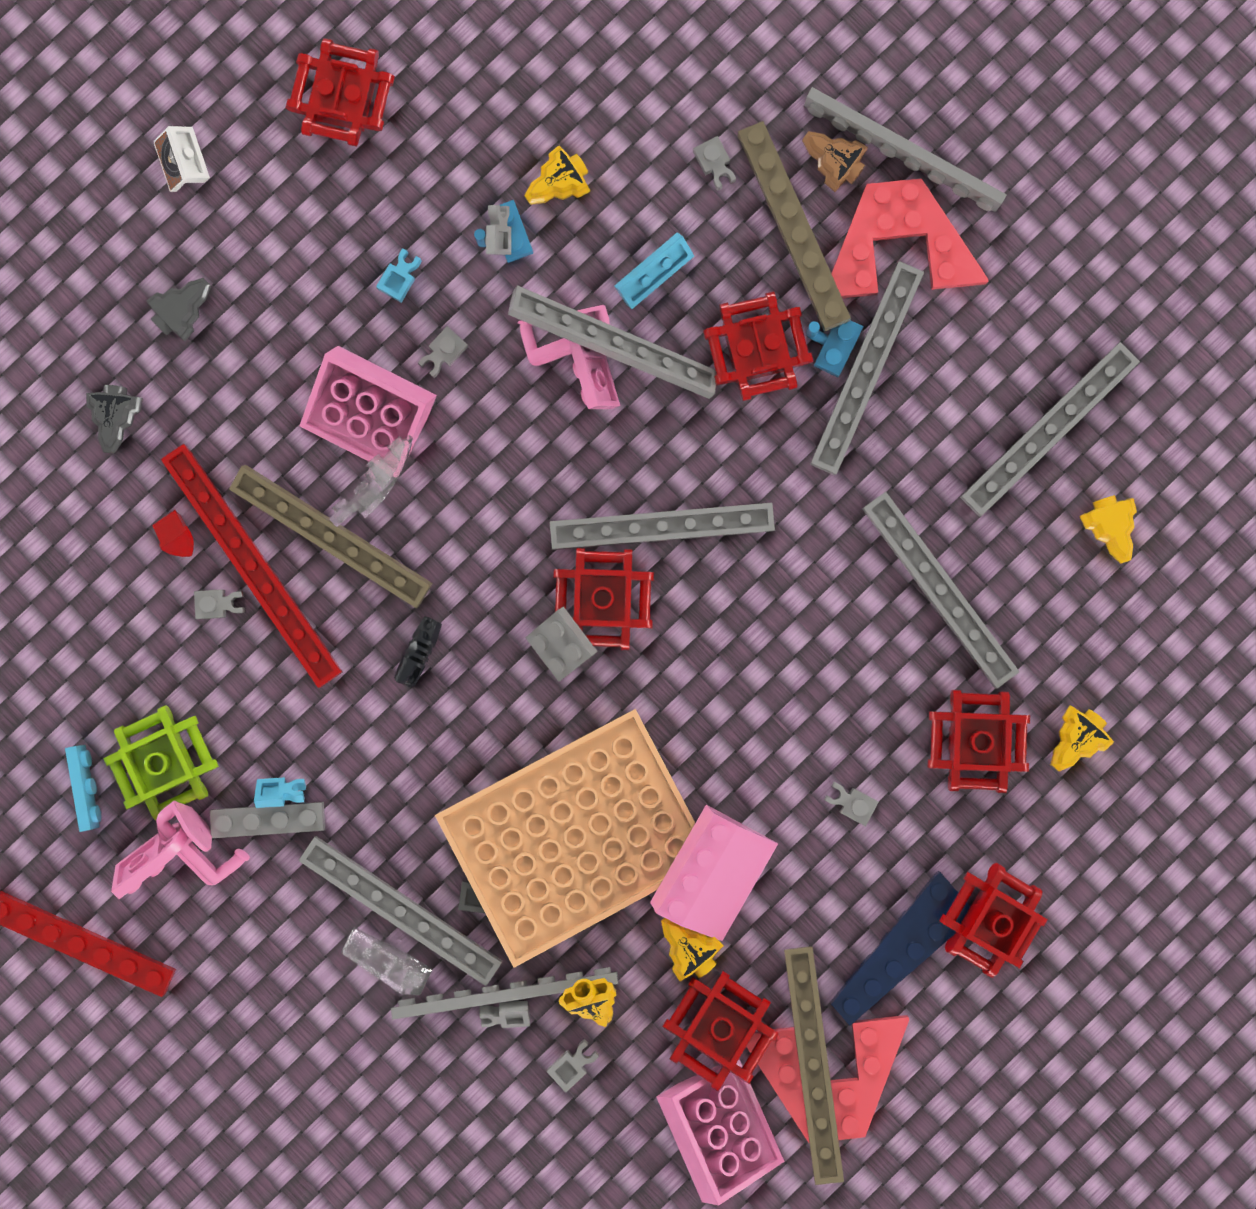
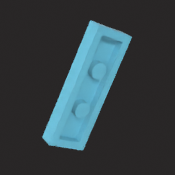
(654, 270)
(83, 787)

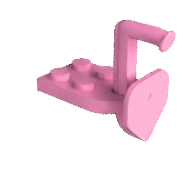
(589, 366)
(169, 841)

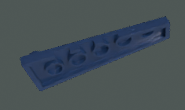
(900, 950)

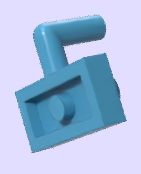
(519, 240)
(836, 345)

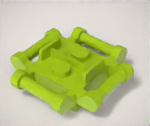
(159, 761)

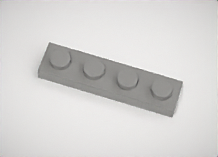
(267, 820)

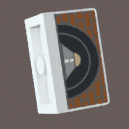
(180, 157)

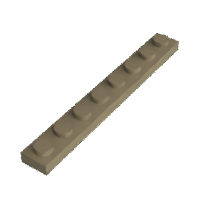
(793, 226)
(335, 540)
(813, 1066)

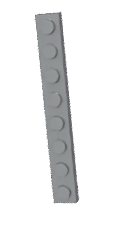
(896, 146)
(612, 342)
(867, 368)
(1049, 429)
(662, 526)
(940, 590)
(400, 910)
(492, 994)

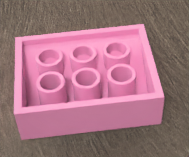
(364, 405)
(712, 874)
(720, 1135)

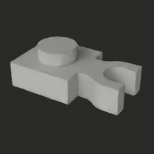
(713, 160)
(498, 233)
(445, 348)
(213, 604)
(855, 804)
(508, 1014)
(569, 1068)

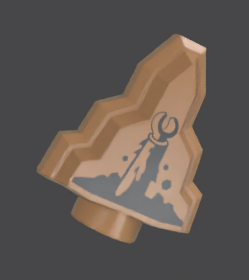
(835, 158)

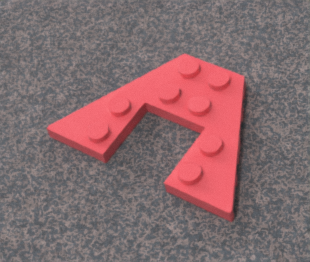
(896, 212)
(853, 1098)

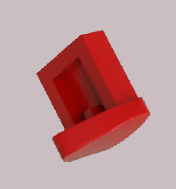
(174, 535)

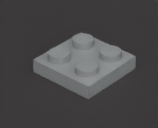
(561, 644)

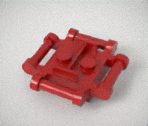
(340, 93)
(758, 346)
(604, 596)
(979, 741)
(994, 920)
(720, 1030)

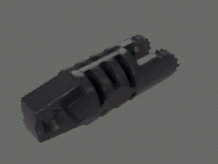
(417, 654)

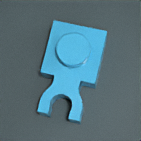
(397, 279)
(274, 792)

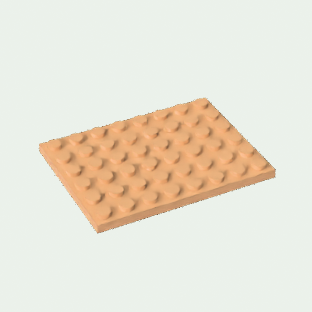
(570, 837)

